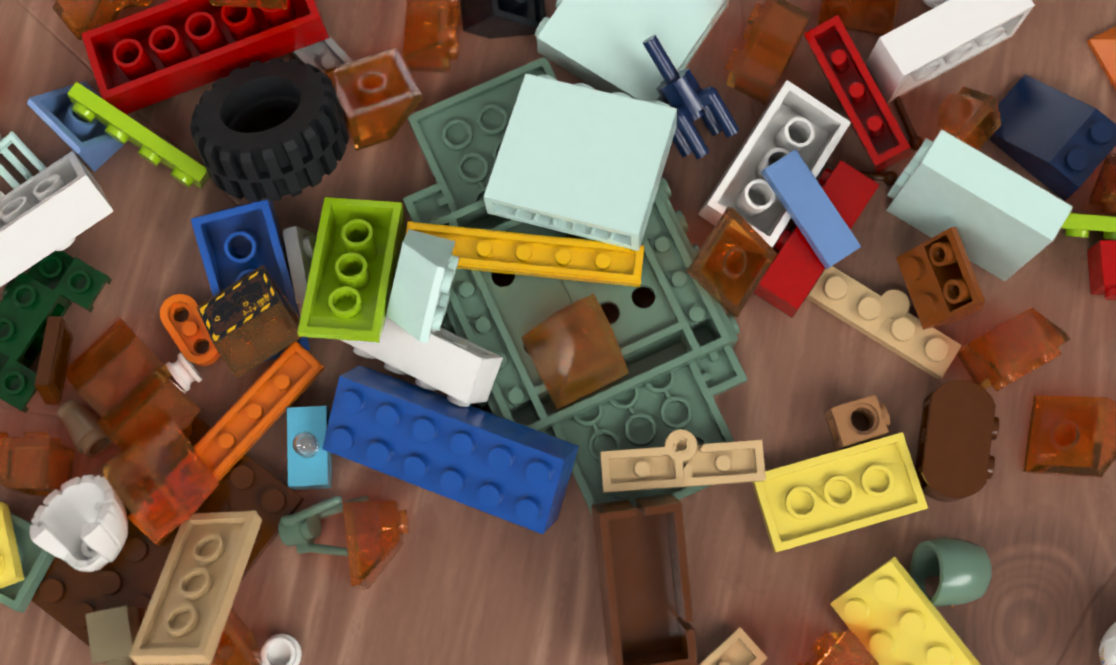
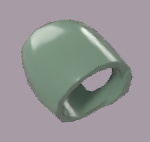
(960, 564)

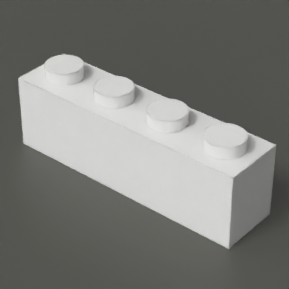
(442, 364)

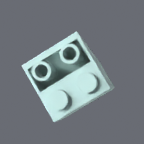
(422, 284)

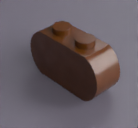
(956, 441)

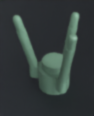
(305, 526)

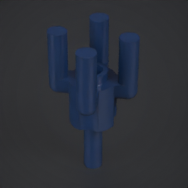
(684, 93)

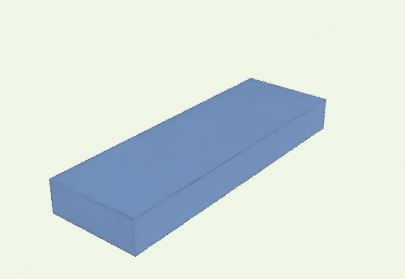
(810, 209)

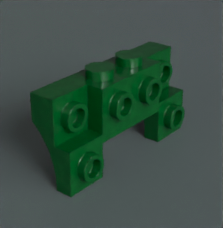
(25, 313)

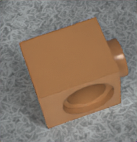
(842, 430)

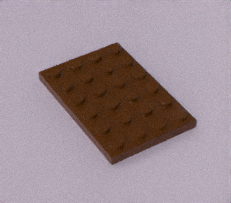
(136, 570)

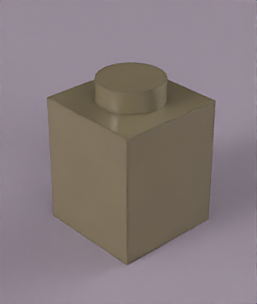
(112, 634)

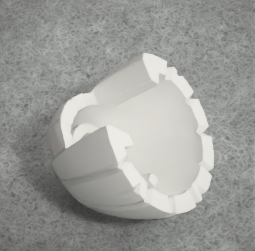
(82, 523)

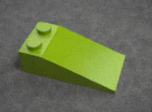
(352, 269)

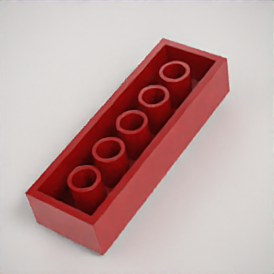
(192, 45)

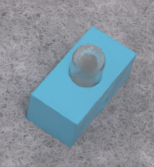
(307, 463)

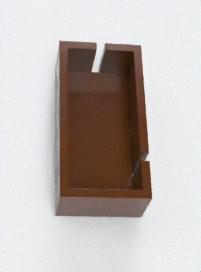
(644, 581)

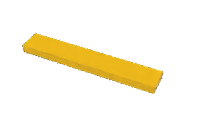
(540, 255)

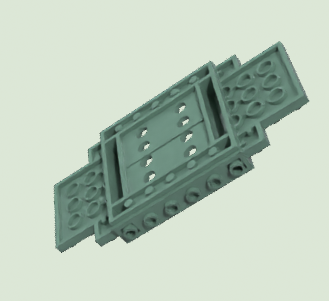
(673, 350)

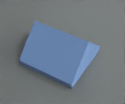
(84, 138)

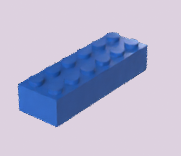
(450, 448)

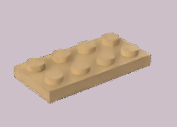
(196, 589)

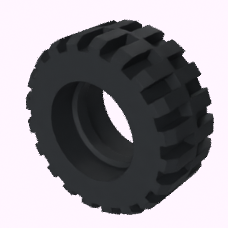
(270, 129)

